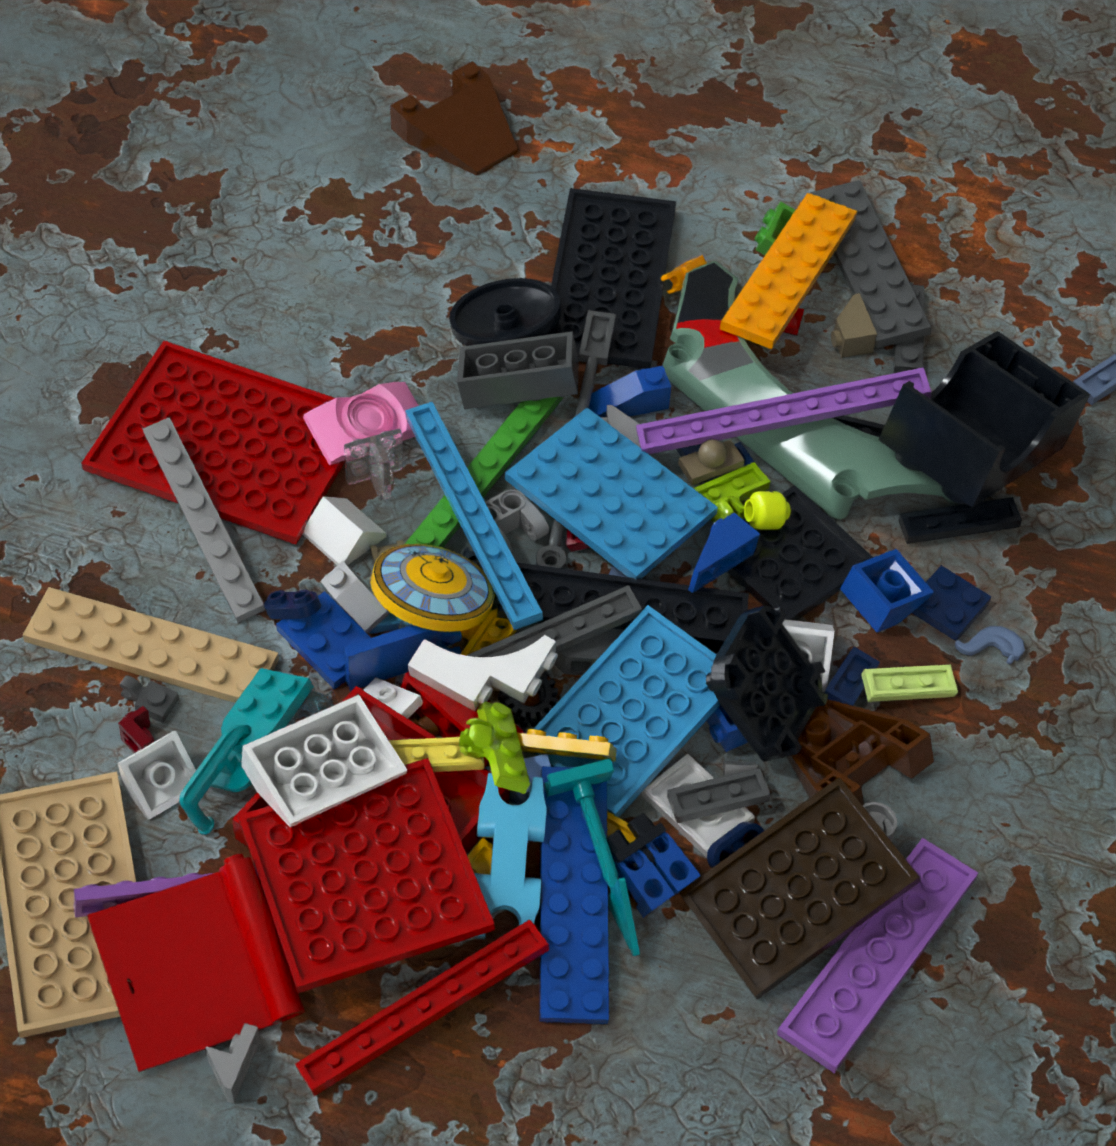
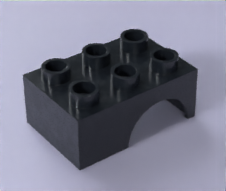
(985, 420)

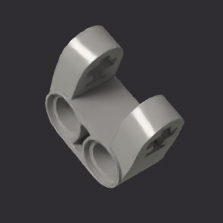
(514, 510)

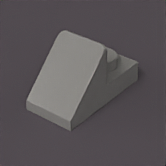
(233, 1066)

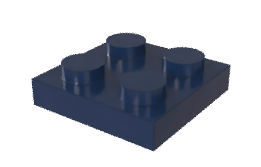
(952, 604)

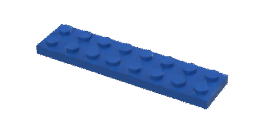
(573, 913)

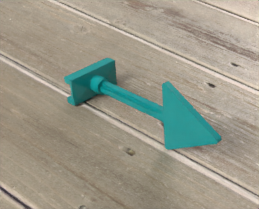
(580, 781)

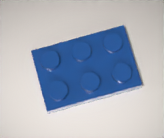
(323, 638)

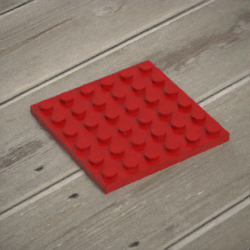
(367, 880)

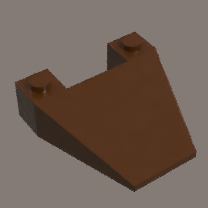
(461, 129)
(856, 747)

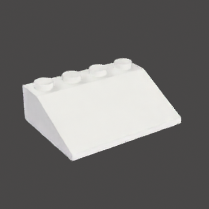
(321, 761)

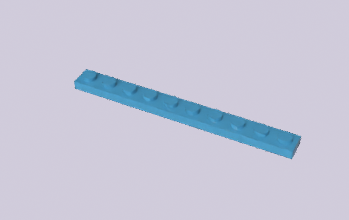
(474, 516)

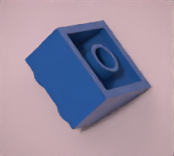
(885, 589)

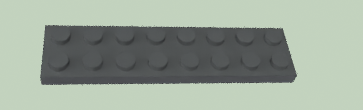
(875, 271)

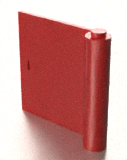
(197, 964)

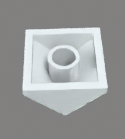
(341, 530)
(157, 774)

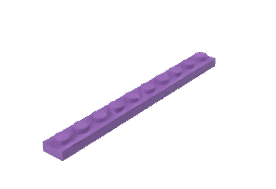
(778, 412)

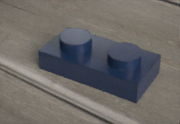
(848, 681)

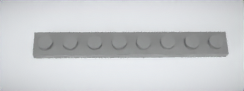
(204, 520)

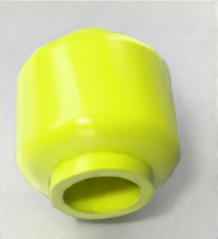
(767, 510)

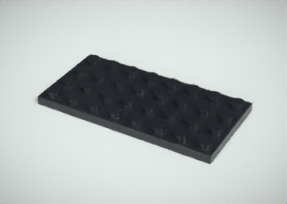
(614, 263)

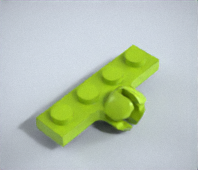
(733, 488)
(496, 740)

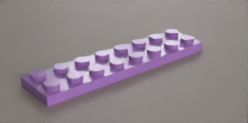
(876, 960)

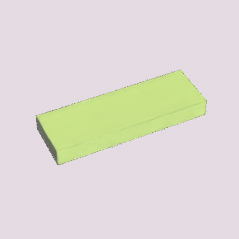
(909, 683)

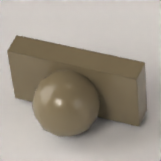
(711, 461)

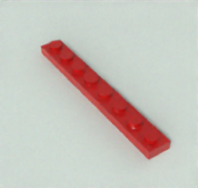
(421, 1007)

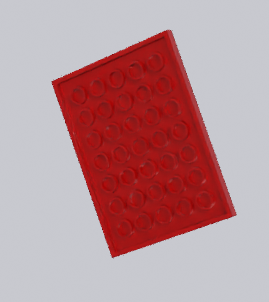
(238, 431)

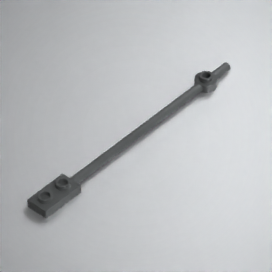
(593, 351)

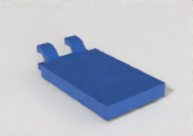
(390, 653)

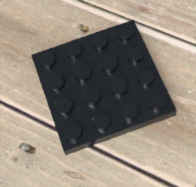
(800, 561)

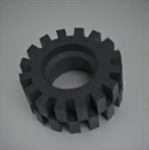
(535, 713)

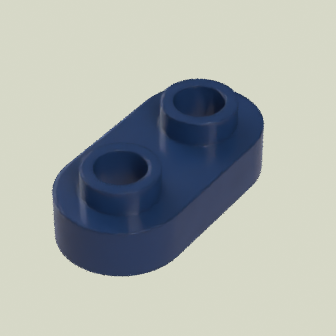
(292, 604)
(732, 842)

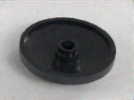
(505, 311)

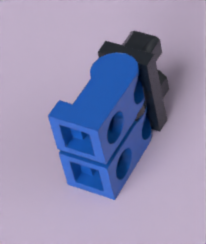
(650, 864)

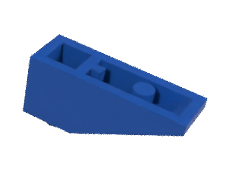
(635, 393)
(727, 546)

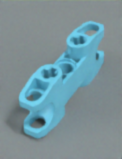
(511, 829)

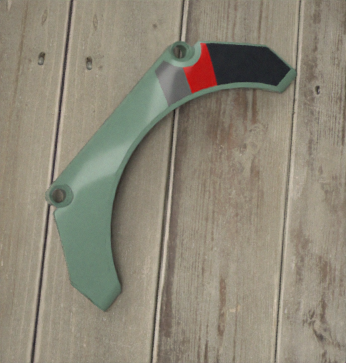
(720, 370)

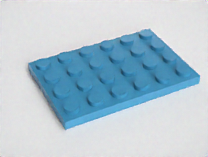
(611, 494)
(641, 696)

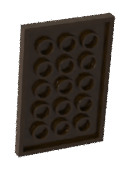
(799, 887)

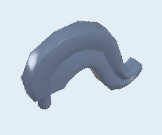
(1000, 637)

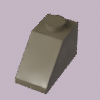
(854, 330)

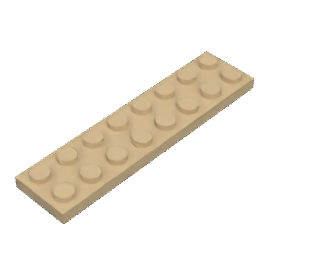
(146, 645)

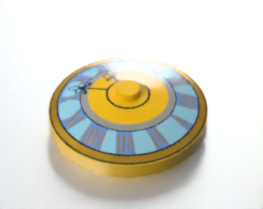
(432, 587)

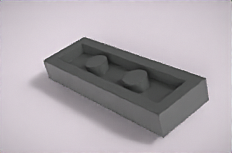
(718, 795)

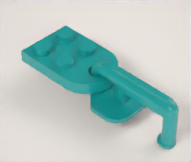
(260, 710)

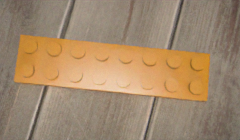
(788, 271)

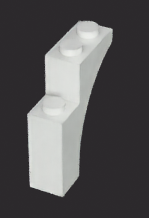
(470, 678)

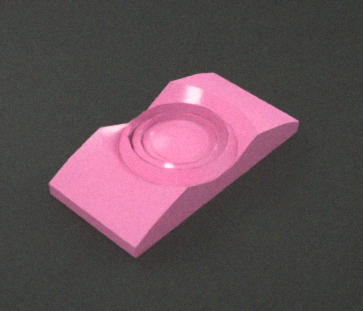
(360, 417)

